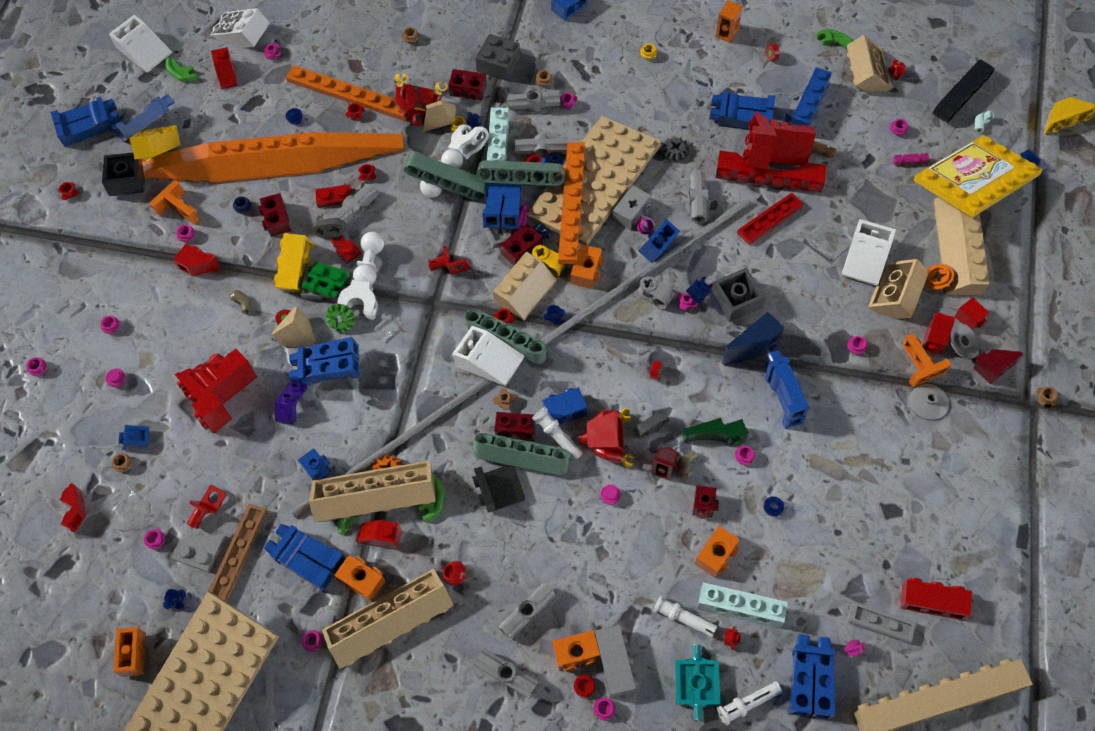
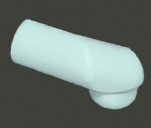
(982, 119)

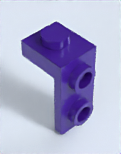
(286, 402)

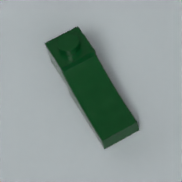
(731, 433)

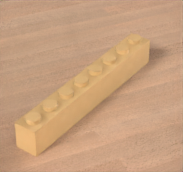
(943, 698)

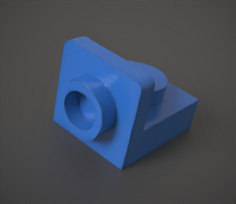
(134, 436)

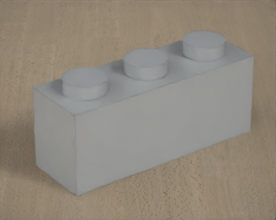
(616, 661)

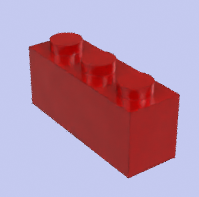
(936, 599)

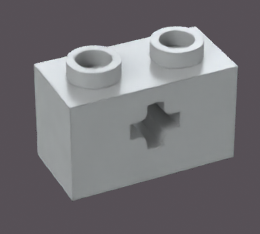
(631, 207)

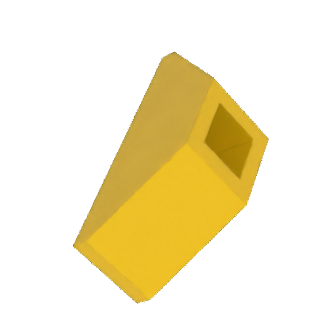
(1068, 113)

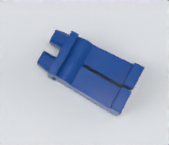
(737, 109)
(152, 111)
(85, 121)
(494, 209)
(326, 361)
(787, 389)
(289, 553)
(812, 672)

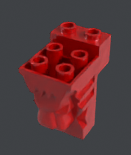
(777, 143)
(213, 385)

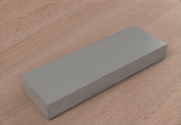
(882, 622)

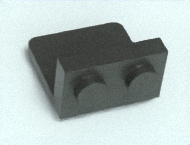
(498, 487)

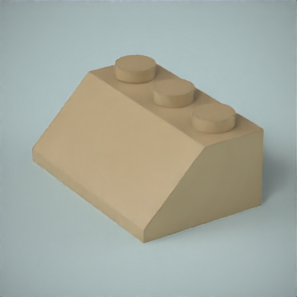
(868, 65)
(524, 286)
(899, 289)

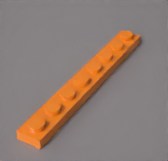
(345, 91)
(572, 203)

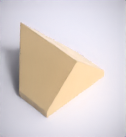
(439, 115)
(295, 330)

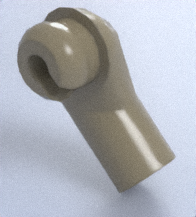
(238, 296)
(684, 464)

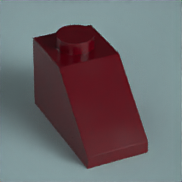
(996, 363)
(664, 463)

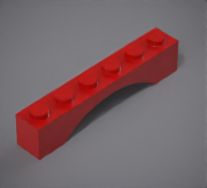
(806, 177)

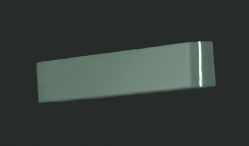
(446, 176)
(513, 177)
(514, 337)
(521, 453)

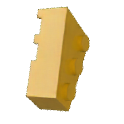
(154, 141)
(292, 262)

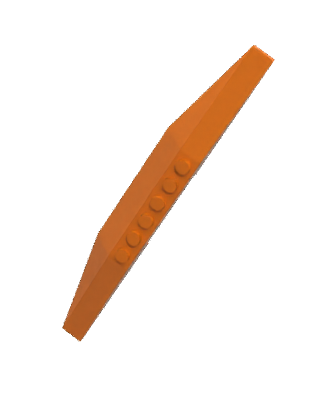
(269, 156)

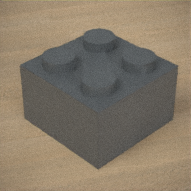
(498, 57)
(737, 294)

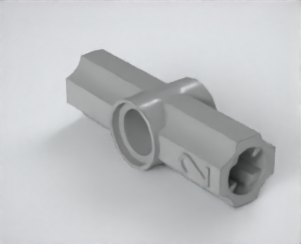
(534, 100)
(541, 145)
(698, 197)
(356, 205)
(517, 621)
(518, 681)

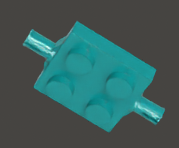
(697, 682)

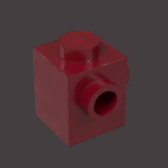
(705, 502)

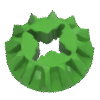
(347, 315)

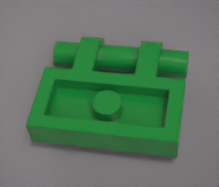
(326, 275)

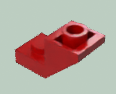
(73, 498)

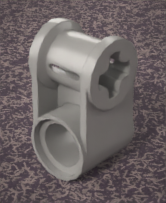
(656, 293)

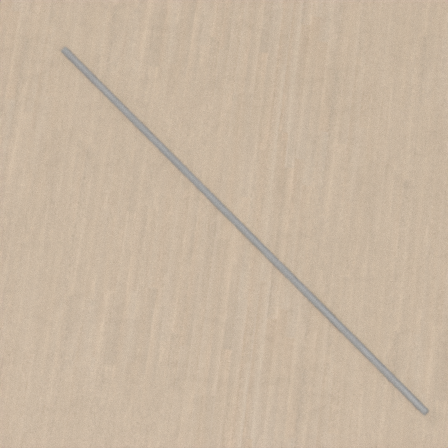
(548, 338)

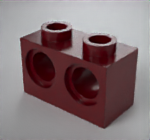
(467, 84)
(274, 211)
(518, 242)
(515, 426)

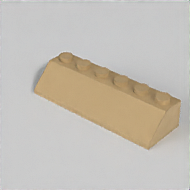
(961, 249)
(372, 491)
(386, 618)

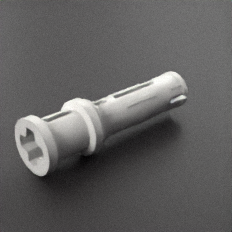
(551, 427)
(674, 612)
(739, 704)

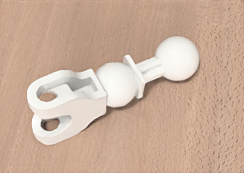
(460, 148)
(364, 276)

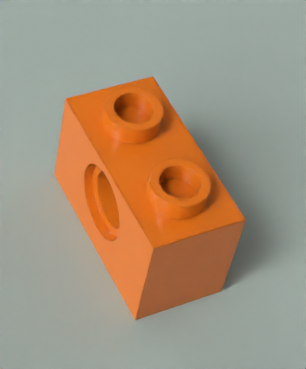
(729, 21)
(585, 276)
(721, 540)
(367, 587)
(585, 641)
(129, 652)

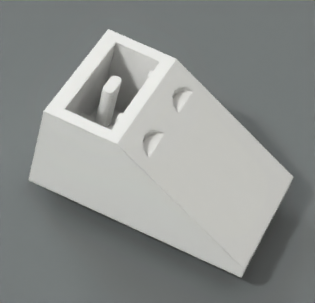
(241, 27)
(139, 43)
(868, 252)
(487, 356)

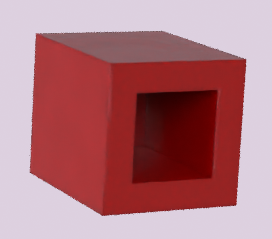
(972, 314)

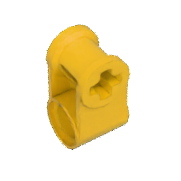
(549, 259)

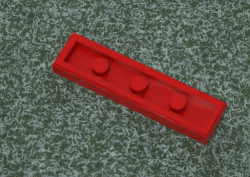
(770, 218)

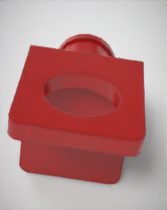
(445, 261)
(205, 506)

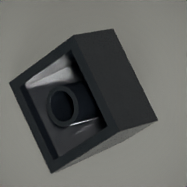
(123, 174)

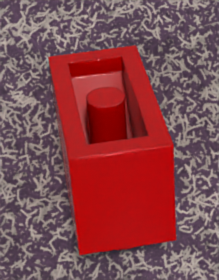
(224, 67)
(938, 333)
(380, 534)

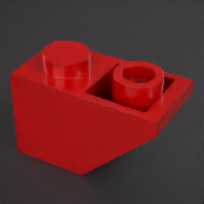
(194, 261)

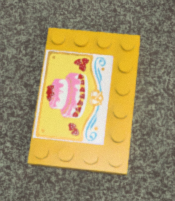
(977, 175)

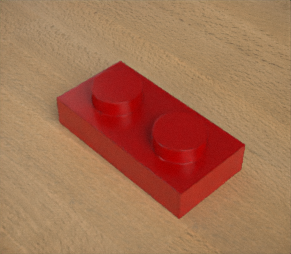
(332, 195)

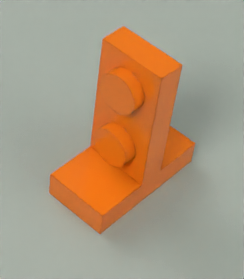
(171, 198)
(923, 362)

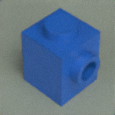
(315, 465)

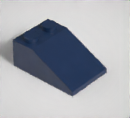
(755, 341)

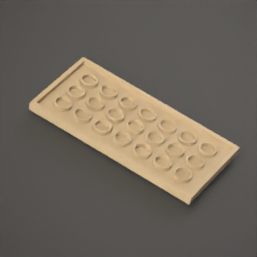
(611, 165)
(205, 671)

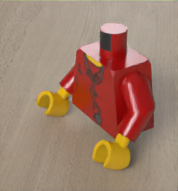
(413, 99)
(606, 436)

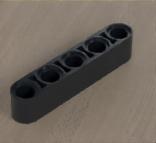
(963, 91)

